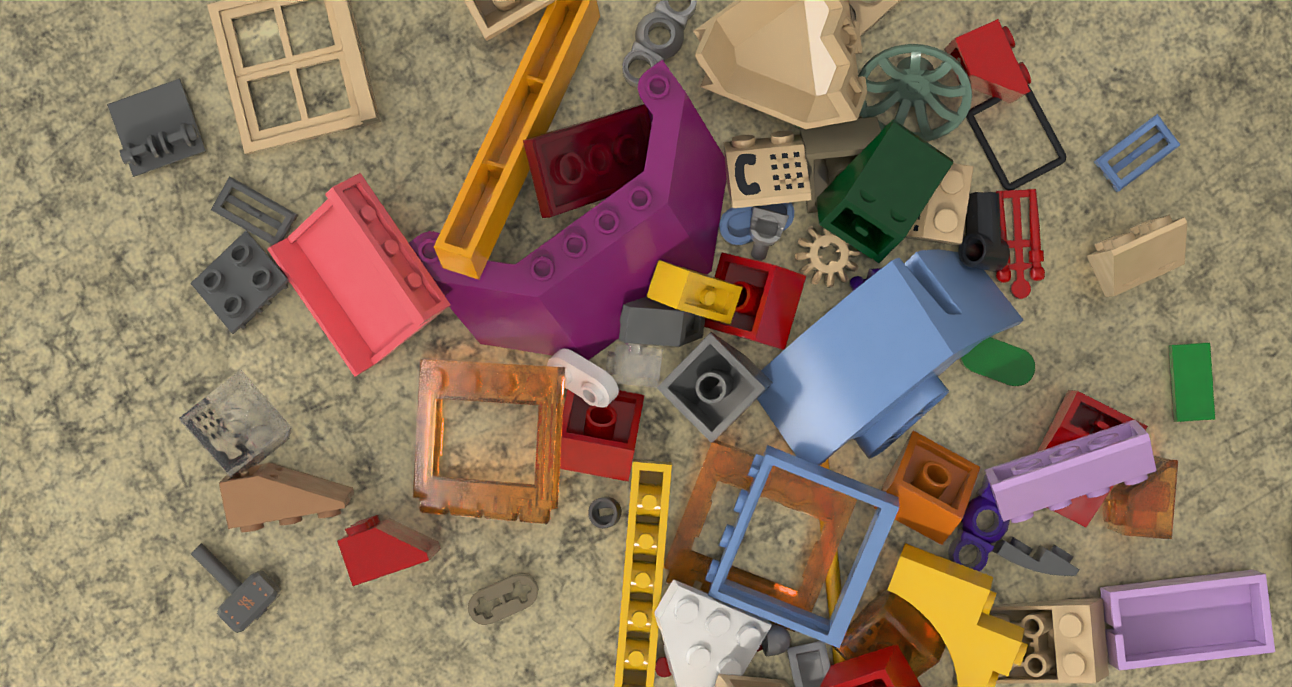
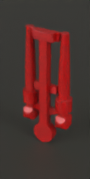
(1020, 287)

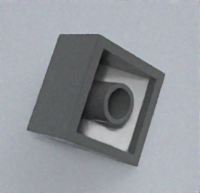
(714, 386)

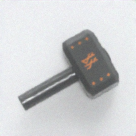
(247, 599)

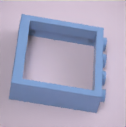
(775, 610)

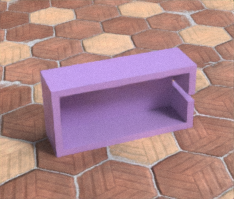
(1187, 619)

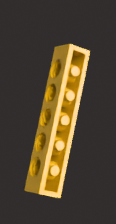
(643, 573)

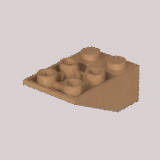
(279, 493)

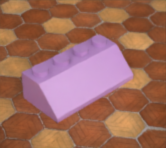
(1071, 470)

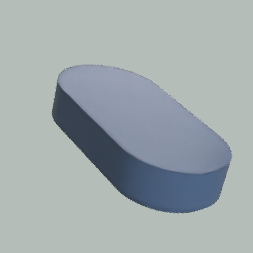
(735, 222)

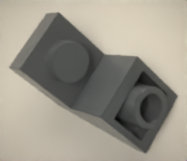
(658, 324)

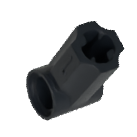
(983, 243)

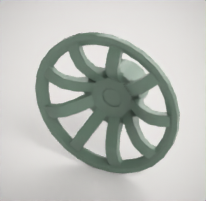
(915, 85)

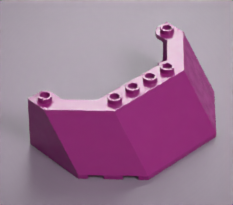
(579, 279)

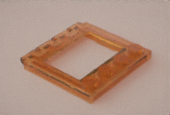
(494, 384)
(731, 467)

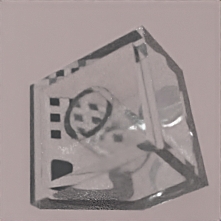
(237, 425)

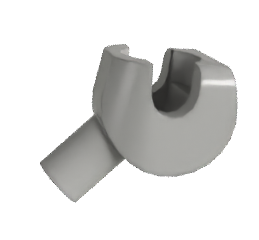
(765, 230)

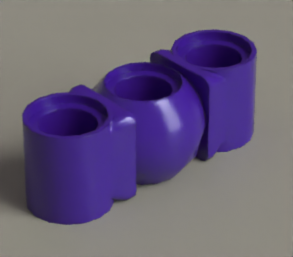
(973, 535)

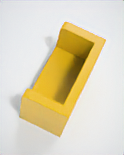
(694, 292)

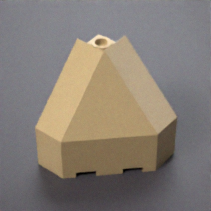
(785, 59)

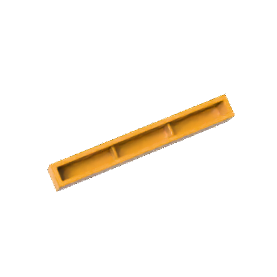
(524, 113)

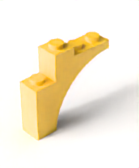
(959, 607)

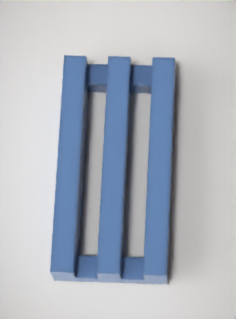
(1110, 172)

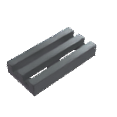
(283, 228)

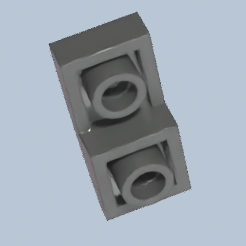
(1044, 561)

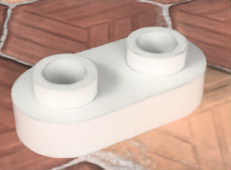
(585, 378)

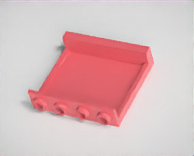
(359, 275)

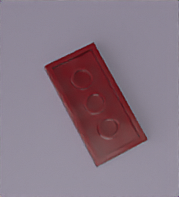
(588, 159)

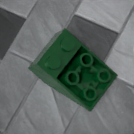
(883, 191)

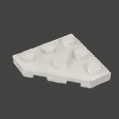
(706, 636)

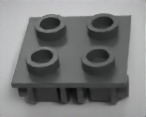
(156, 128)
(240, 282)

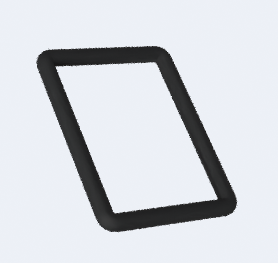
(992, 158)

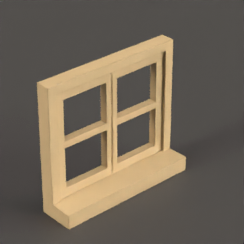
(346, 50)

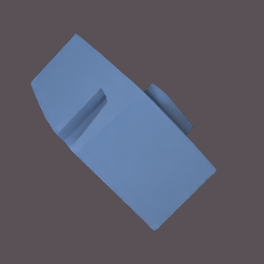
(879, 354)

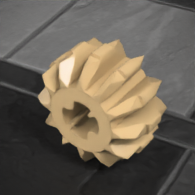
(832, 266)

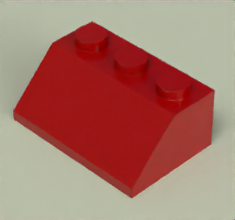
(383, 547)

